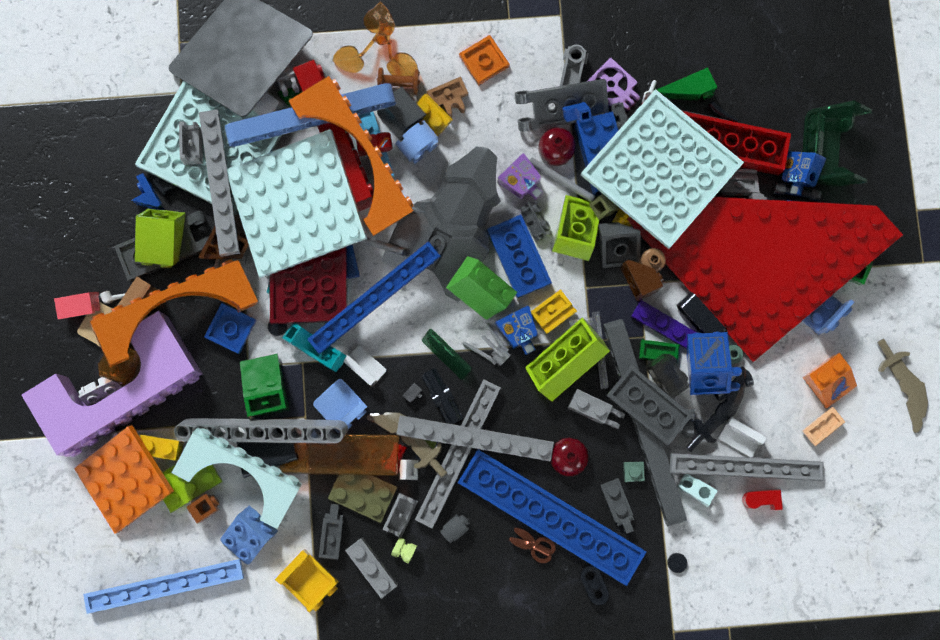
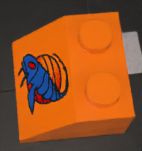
(831, 380)

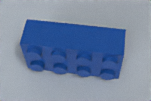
(594, 136)

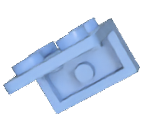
(340, 403)

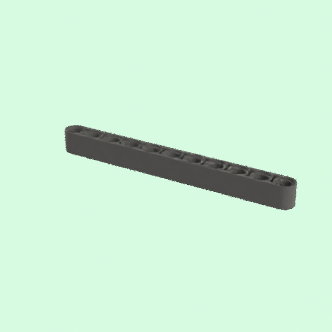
(651, 446)

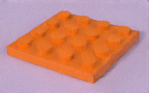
(123, 479)

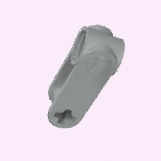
(573, 67)

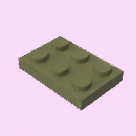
(363, 494)

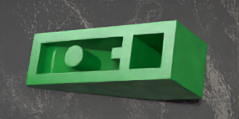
(692, 87)

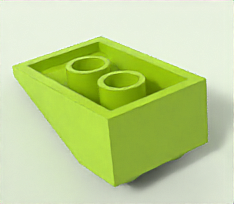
(576, 229)

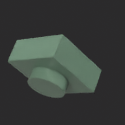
(633, 471)

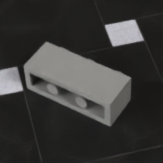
(371, 567)

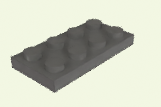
(649, 405)

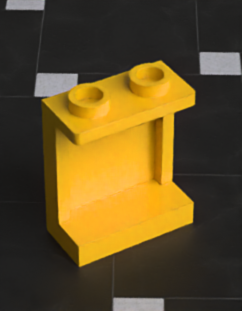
(308, 580)

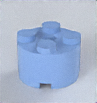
(417, 141)

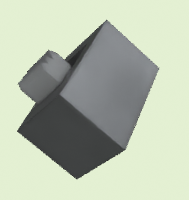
(413, 392)

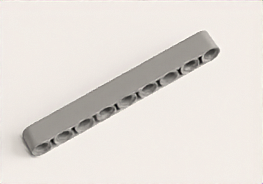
(268, 426)

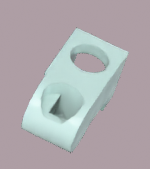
(697, 489)

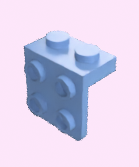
(247, 535)

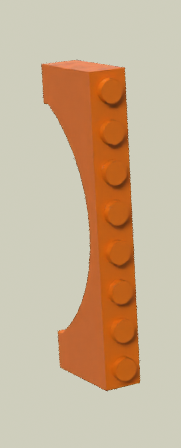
(326, 103)
(117, 327)

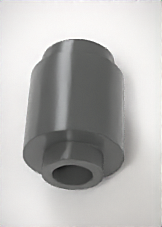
(455, 528)

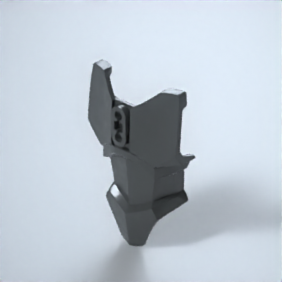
(453, 215)

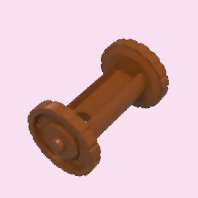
(400, 81)

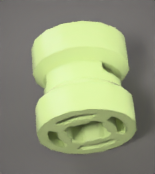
(405, 551)

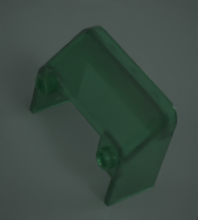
(822, 137)

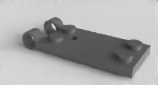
(591, 92)
(189, 248)

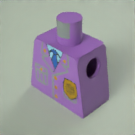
(521, 178)

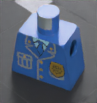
(802, 170)
(519, 329)

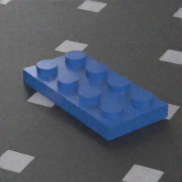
(519, 256)

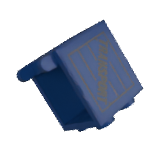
(710, 364)

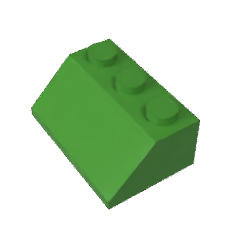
(481, 288)

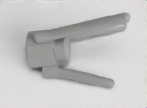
(499, 354)

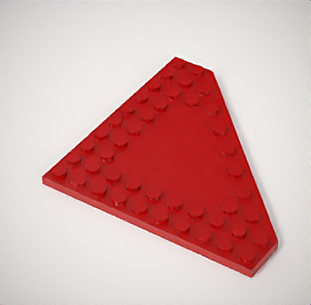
(772, 260)

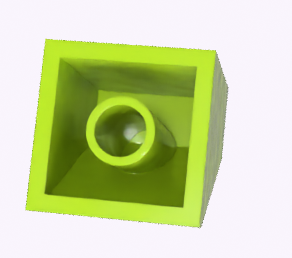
(159, 237)

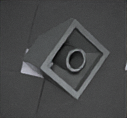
(618, 244)

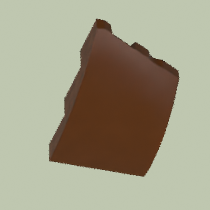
(211, 249)

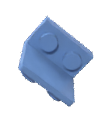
(827, 315)

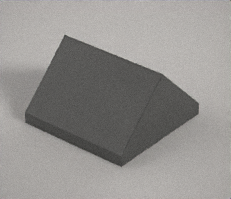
(403, 114)

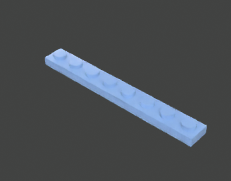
(163, 586)

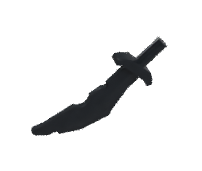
(722, 413)

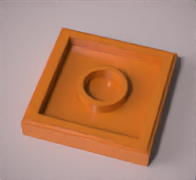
(484, 60)

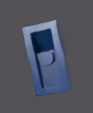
(148, 197)

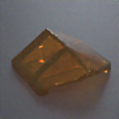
(122, 372)

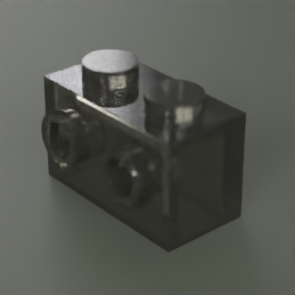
(668, 375)

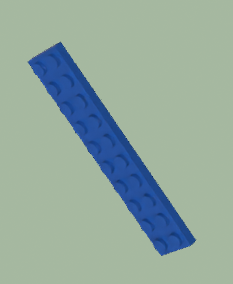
(552, 517)

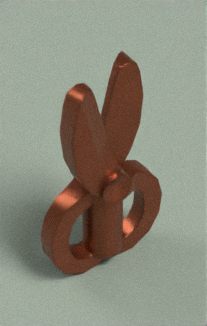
(529, 543)

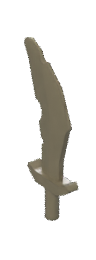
(908, 383)
(389, 422)

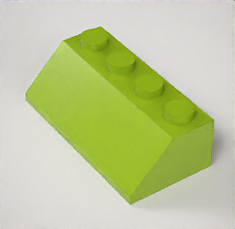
(567, 359)

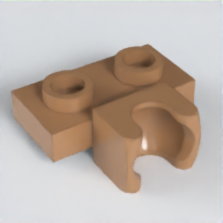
(450, 95)

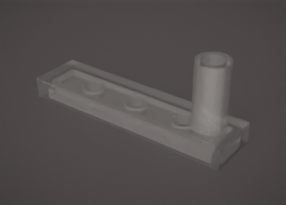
(595, 323)

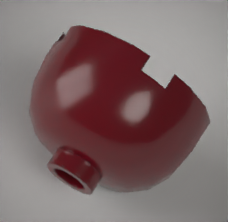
(556, 146)
(569, 457)

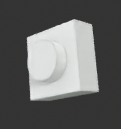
(407, 470)

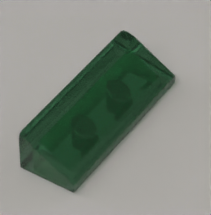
(446, 354)

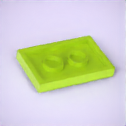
(187, 491)

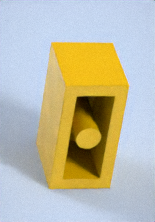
(163, 447)

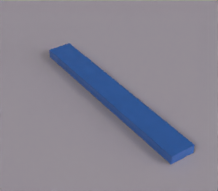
(373, 297)

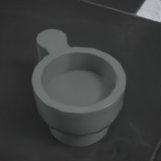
(688, 429)

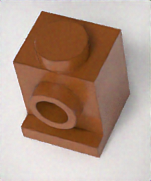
(197, 511)

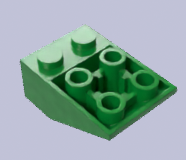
(263, 386)

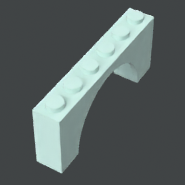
(276, 486)

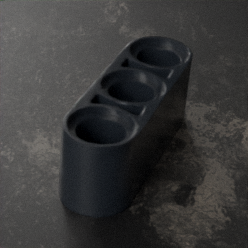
(699, 315)

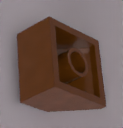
(641, 279)

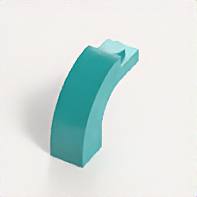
(298, 338)

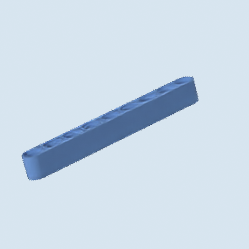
(287, 121)

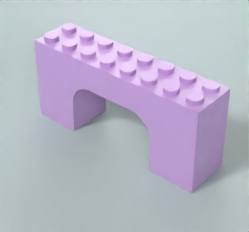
(163, 371)

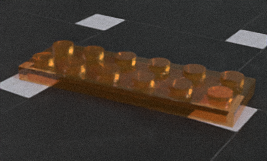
(349, 457)

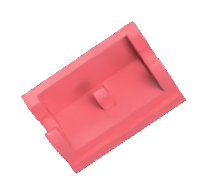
(77, 305)

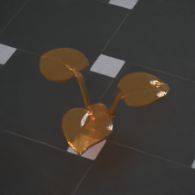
(381, 22)

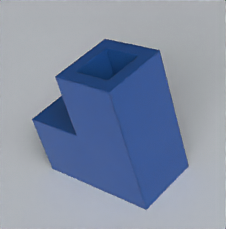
(578, 111)

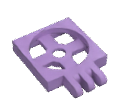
(623, 96)

